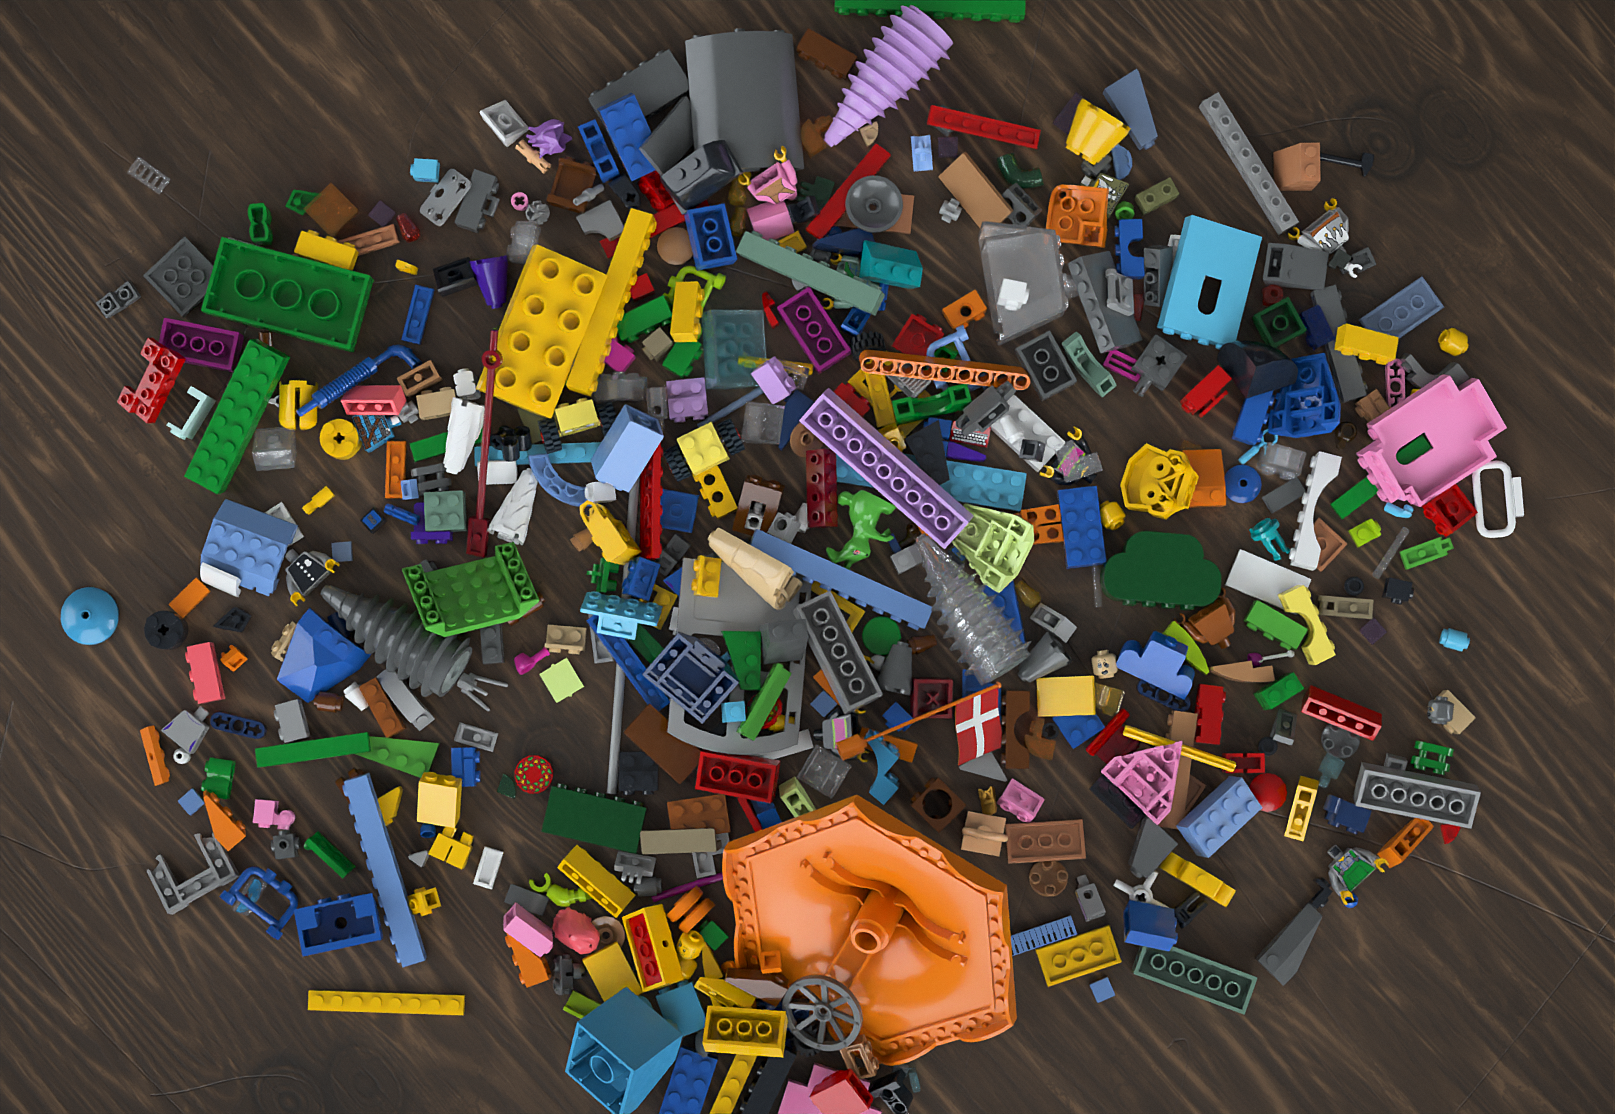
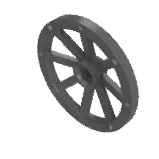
(824, 1011)

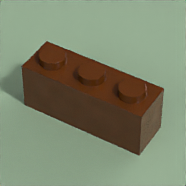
(826, 54)

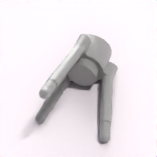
(468, 683)

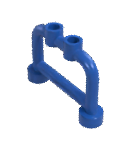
(269, 877)

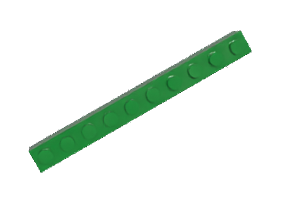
(957, 9)

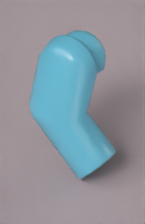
(1397, 511)

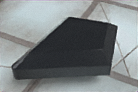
(234, 620)

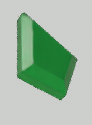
(299, 200)

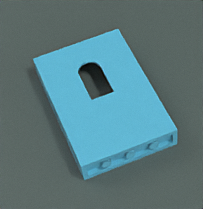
(1217, 253)

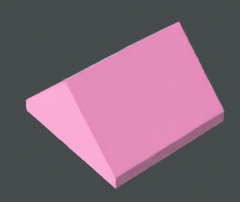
(771, 220)

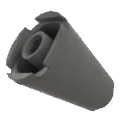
(1044, 659)
(897, 670)

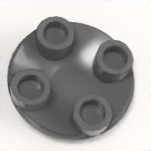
(1339, 742)

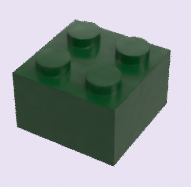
(1279, 323)

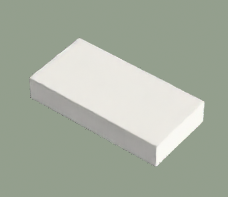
(488, 867)

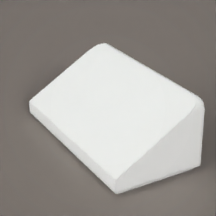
(500, 472)

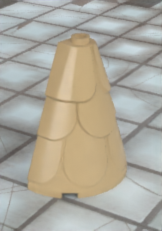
(760, 571)

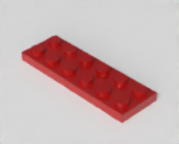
(650, 506)

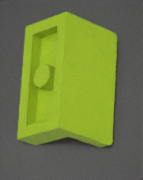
(580, 1005)

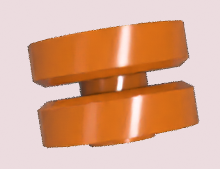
(687, 907)

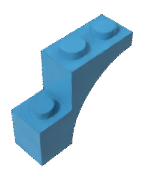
(886, 756)

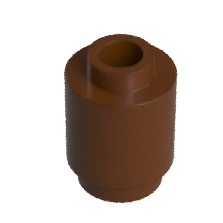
(329, 702)

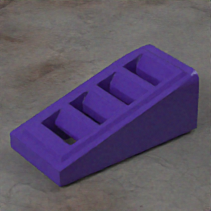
(960, 452)

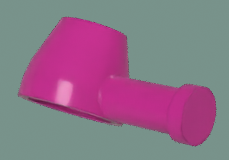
(525, 663)

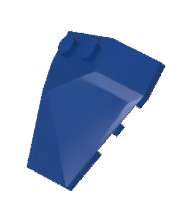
(1308, 404)
(318, 657)

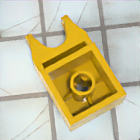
(609, 534)

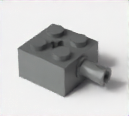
(1147, 366)

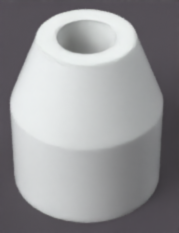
(185, 756)

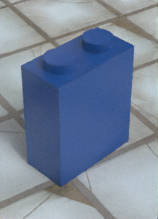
(1149, 925)

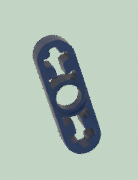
(1174, 706)
(223, 727)

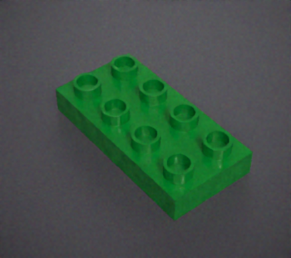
(287, 294)

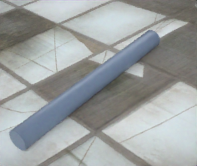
(730, 408)

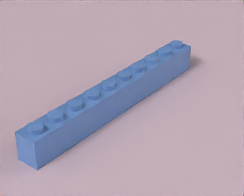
(844, 581)
(385, 870)

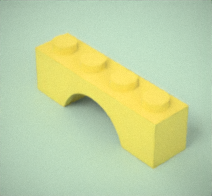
(1317, 645)

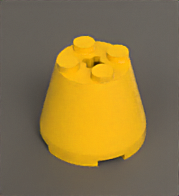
(1094, 132)

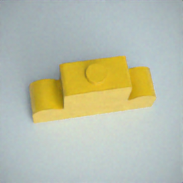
(1197, 879)

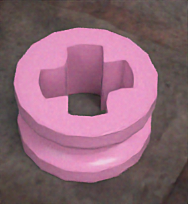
(520, 207)

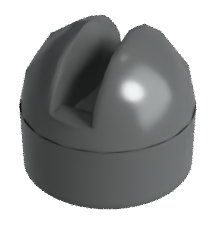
(579, 970)

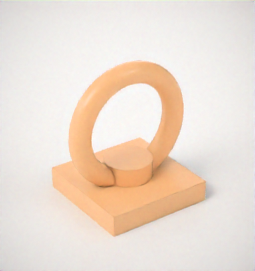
(983, 833)

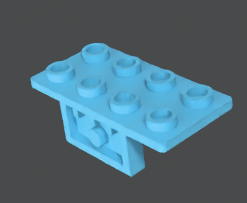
(619, 615)

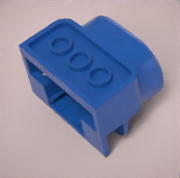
(319, 927)

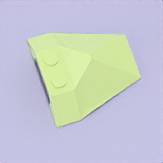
(995, 545)

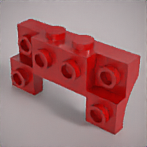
(155, 383)

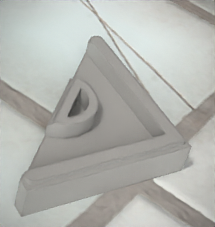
(986, 766)

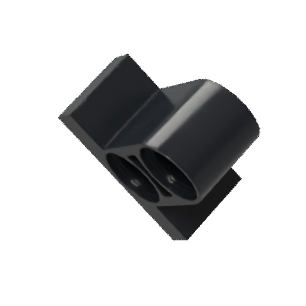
(893, 1092)

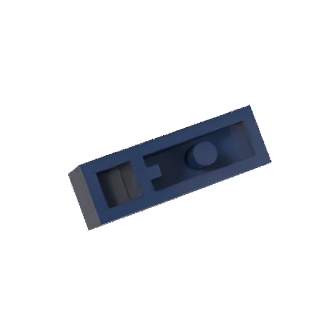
(845, 243)
(794, 410)

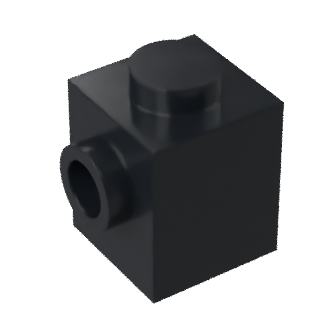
(1397, 590)

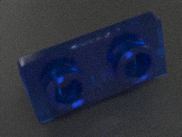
(1317, 327)

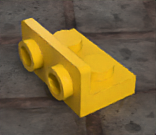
(707, 576)

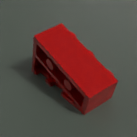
(1210, 714)

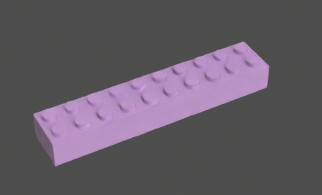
(886, 468)

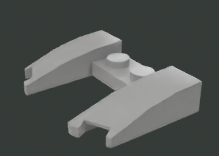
(176, 896)

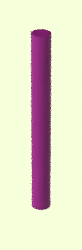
(687, 887)

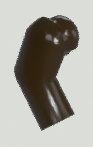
(911, 535)

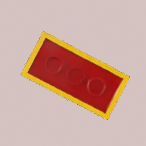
(652, 948)

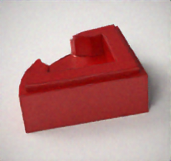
(1449, 832)

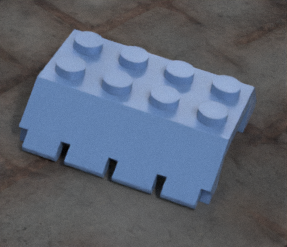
(248, 545)

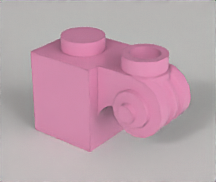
(266, 814)

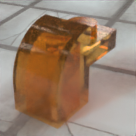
(810, 135)
(1035, 744)

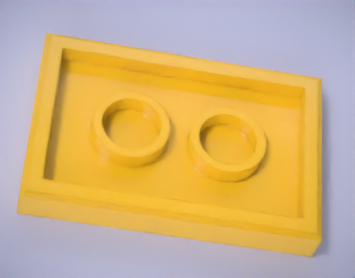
(1066, 696)
(611, 971)

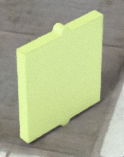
(561, 680)

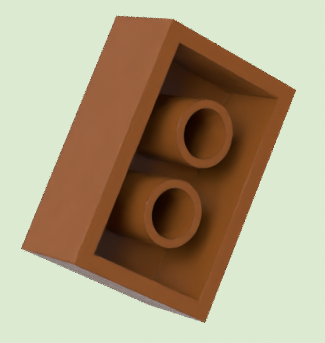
(700, 813)

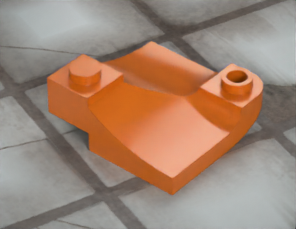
(1080, 215)

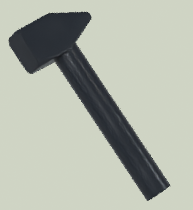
(1365, 163)

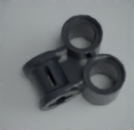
(511, 441)

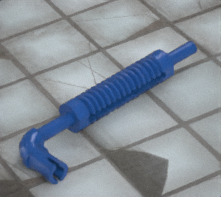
(356, 375)

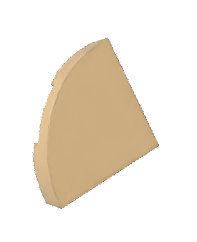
(869, 133)

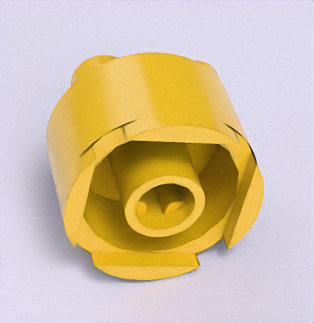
(331, 433)

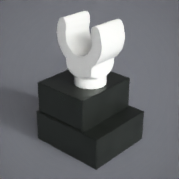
(1341, 260)

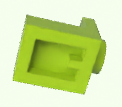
(1365, 532)

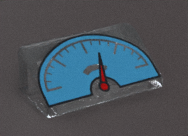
(253, 891)

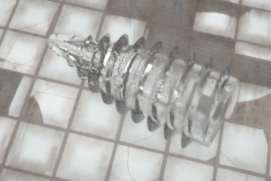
(971, 617)

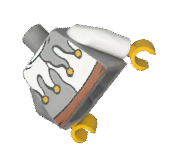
(1326, 232)

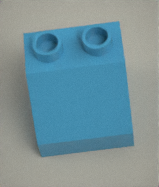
(622, 1051)

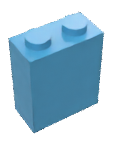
(682, 1006)

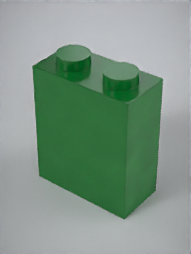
(1278, 691)

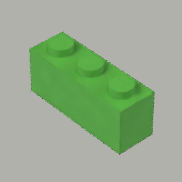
(1275, 625)

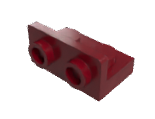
(1117, 746)

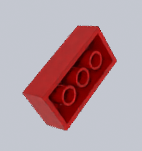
(738, 775)

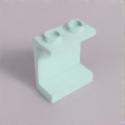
(197, 416)

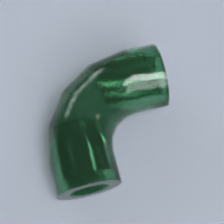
(1014, 174)

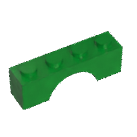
(916, 409)

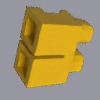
(460, 850)

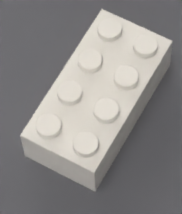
(1033, 429)

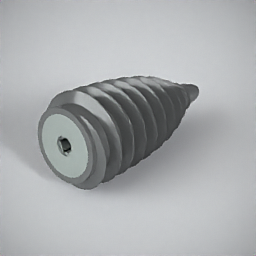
(402, 641)

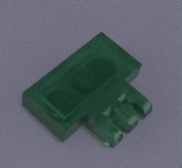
(821, 190)

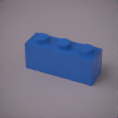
(1252, 418)

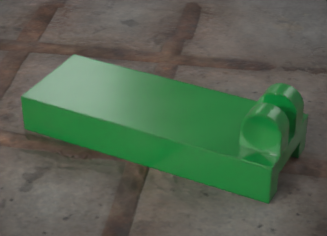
(329, 854)

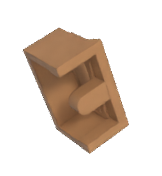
(865, 1050)

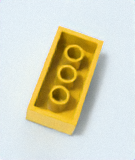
(745, 1031)

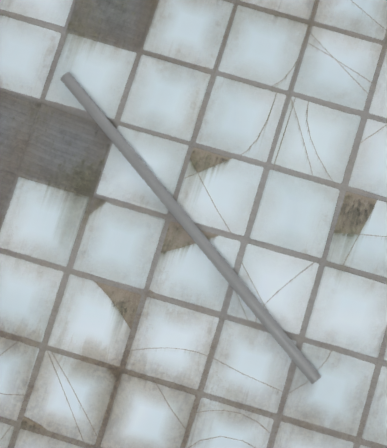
(620, 675)

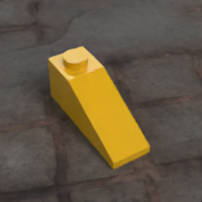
(1301, 808)
(725, 992)

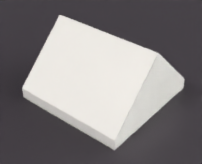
(504, 122)

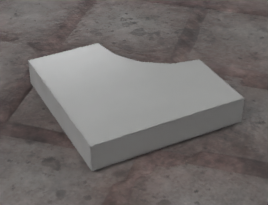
(602, 220)

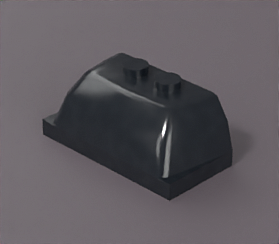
(701, 175)

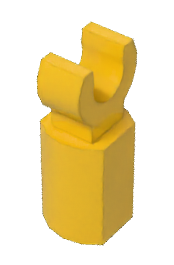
(318, 500)

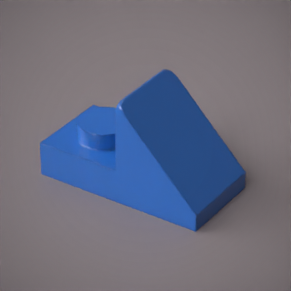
(766, 813)

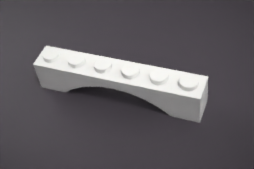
(1306, 549)

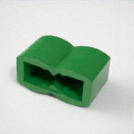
(260, 227)
(219, 776)

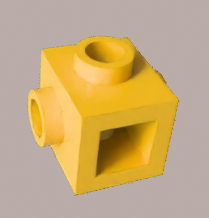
(895, 436)
(423, 901)

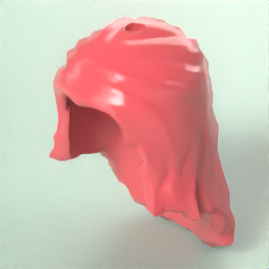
(576, 931)

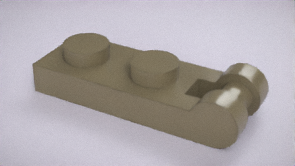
(1346, 607)

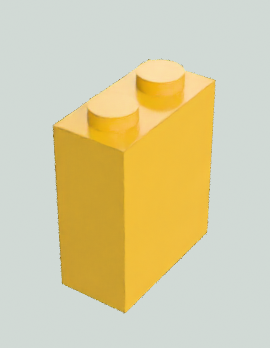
(439, 799)

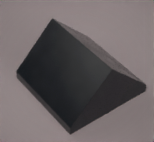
(454, 277)

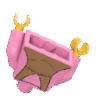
(774, 183)

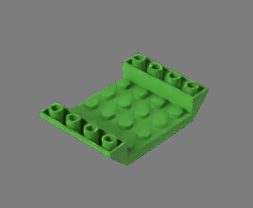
(472, 592)

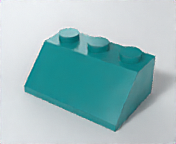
(890, 265)

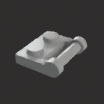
(1119, 292)

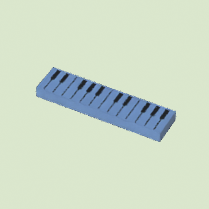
(1042, 935)

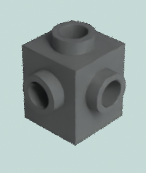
(279, 847)

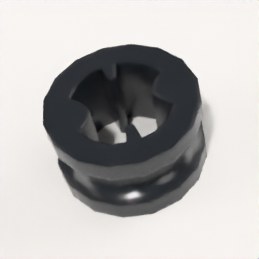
(1055, 727)

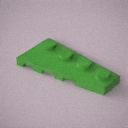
(403, 755)

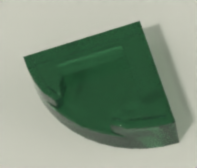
(507, 787)

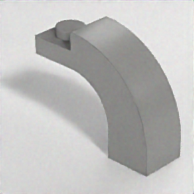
(405, 699)

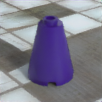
(492, 279)

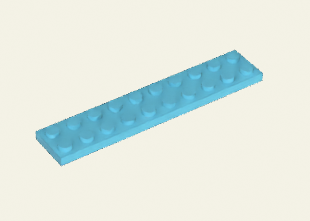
(967, 483)

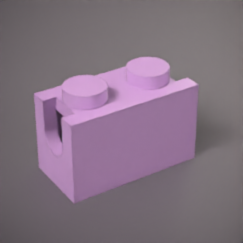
(773, 380)

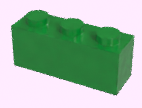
(645, 319)

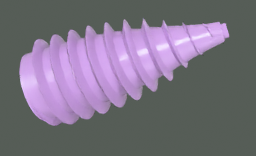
(890, 70)

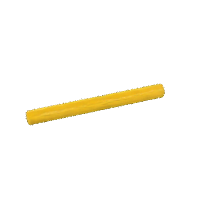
(1187, 751)

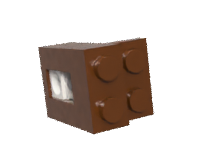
(762, 492)

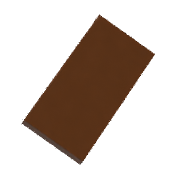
(668, 752)

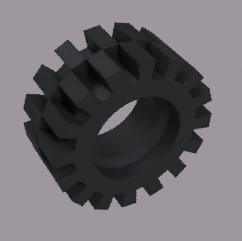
(867, 341)
(813, 1028)

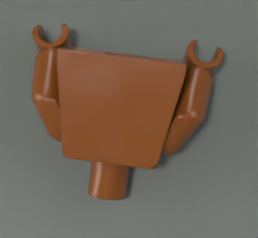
(1212, 622)

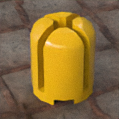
(288, 404)

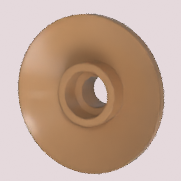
(802, 445)
(613, 927)

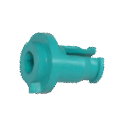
(1266, 531)

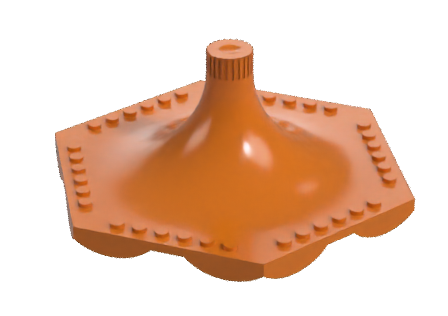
(885, 916)

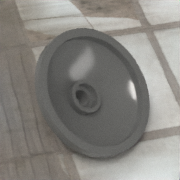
(877, 192)

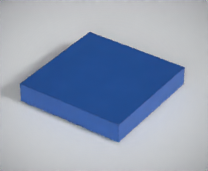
(678, 510)

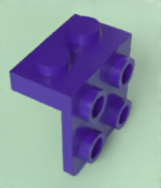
(421, 536)

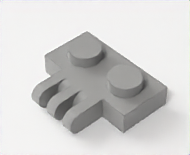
(634, 866)

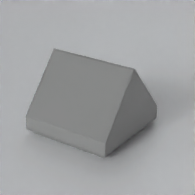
(420, 858)

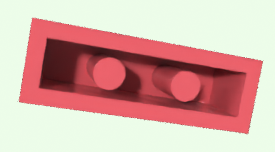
(374, 400)
(205, 673)

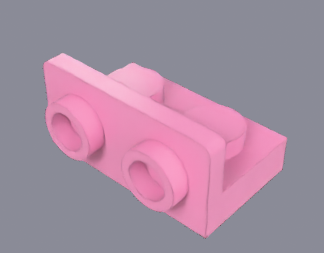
(1020, 801)

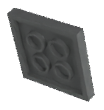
(181, 276)

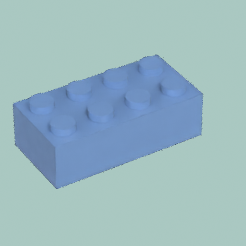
(1219, 816)

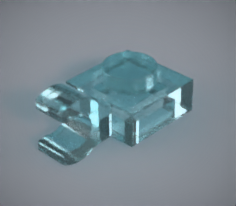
(1330, 768)

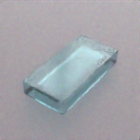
(914, 1079)

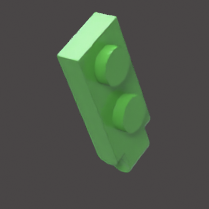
(1425, 552)

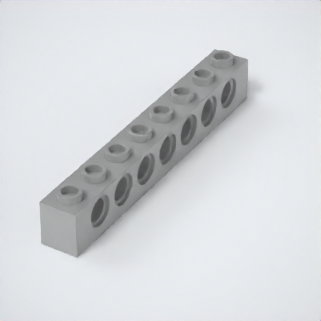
(1248, 164)

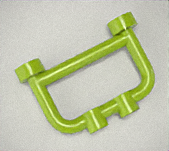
(713, 281)

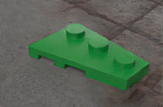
(745, 655)

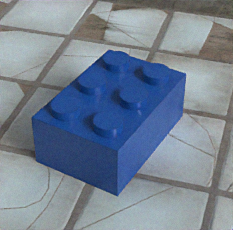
(710, 237)

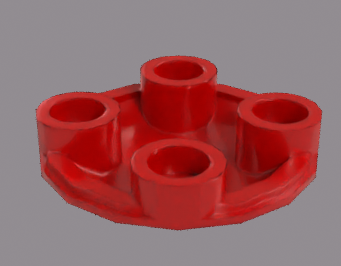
(1269, 791)

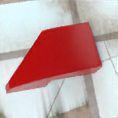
(767, 304)

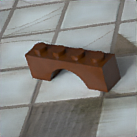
(1015, 705)

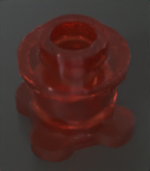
(1268, 299)

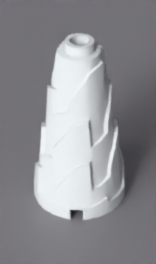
(463, 430)
(516, 510)

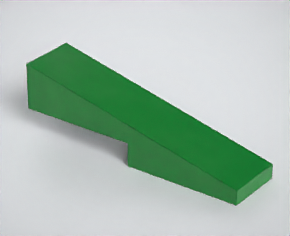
(433, 446)

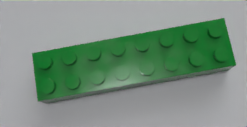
(237, 416)

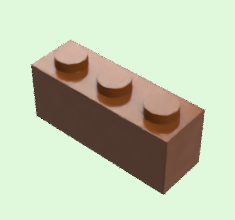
(382, 708)

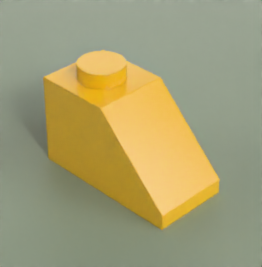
(389, 804)

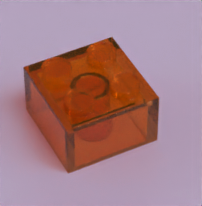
(331, 210)

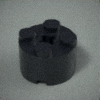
(155, 628)

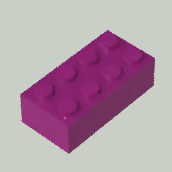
(813, 330)
(203, 344)

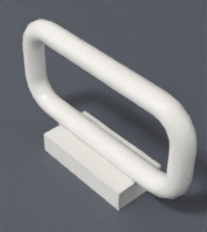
(1513, 495)

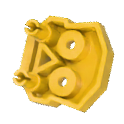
(1144, 478)

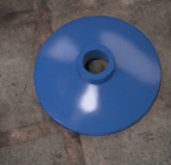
(1233, 488)

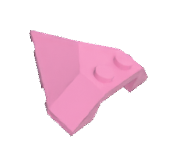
(1148, 778)

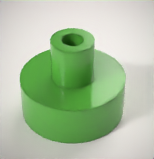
(1124, 211)

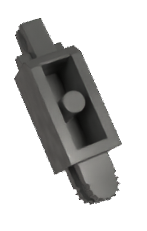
(986, 409)

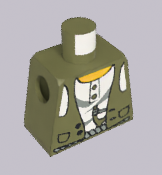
(1115, 186)

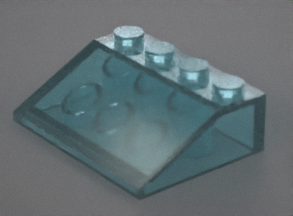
(725, 340)

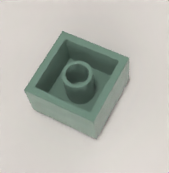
(445, 511)

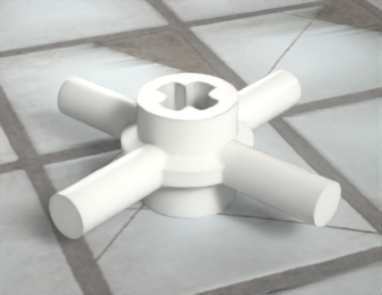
(1138, 889)

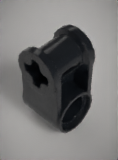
(624, 190)

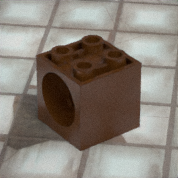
(955, 803)

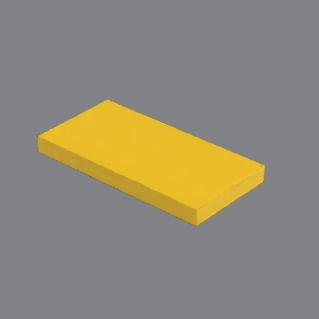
(1078, 955)

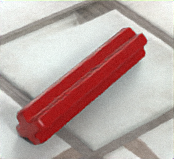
(1107, 732)

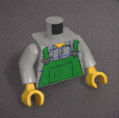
(1351, 869)

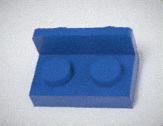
(640, 578)

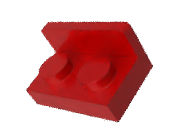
(655, 191)

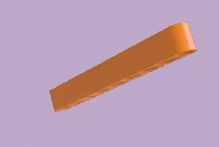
(937, 364)

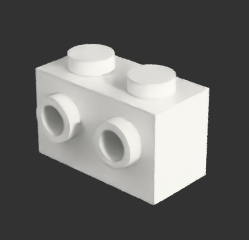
(1013, 294)

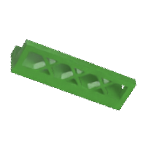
(764, 701)

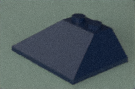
(692, 675)

